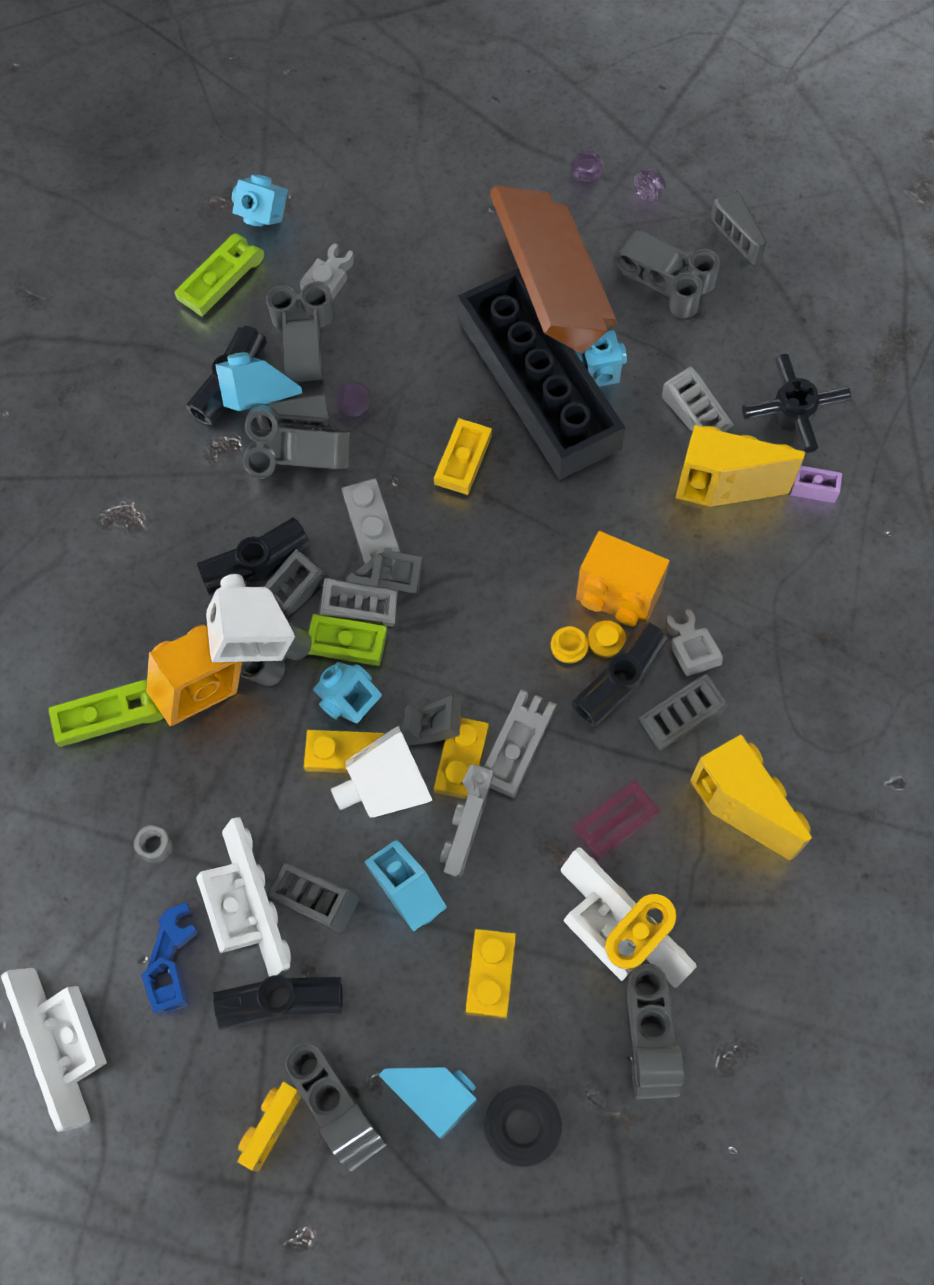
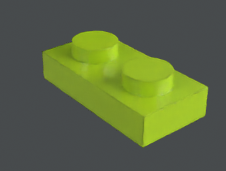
(347, 639)

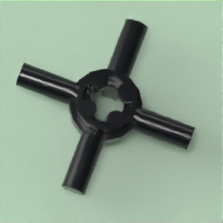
(796, 403)

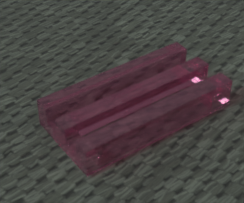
(590, 840)

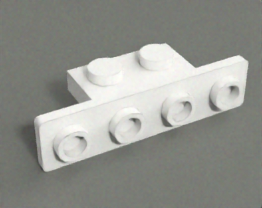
(239, 903)
(604, 909)
(58, 1043)

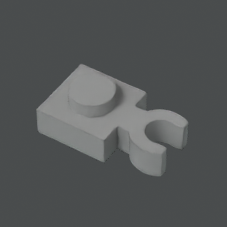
(330, 272)
(692, 647)

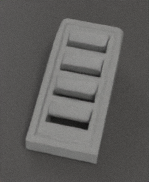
(697, 389)
(344, 590)

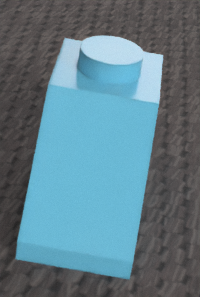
(252, 382)
(406, 885)
(433, 1094)

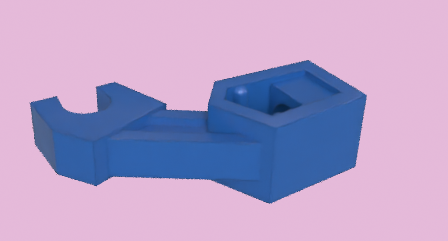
(167, 941)

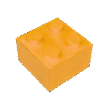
(621, 579)
(185, 679)

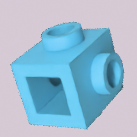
(259, 200)
(605, 359)
(346, 691)

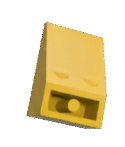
(735, 468)
(749, 799)

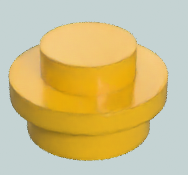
(606, 638)
(569, 644)

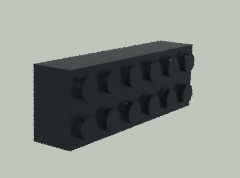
(540, 376)

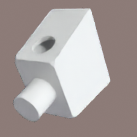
(246, 624)
(383, 778)

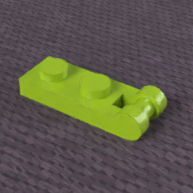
(218, 274)
(102, 713)

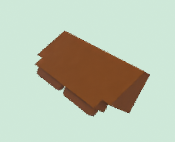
(554, 266)

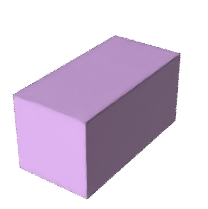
(817, 484)

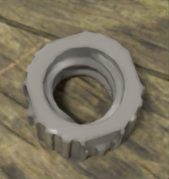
(141, 841)

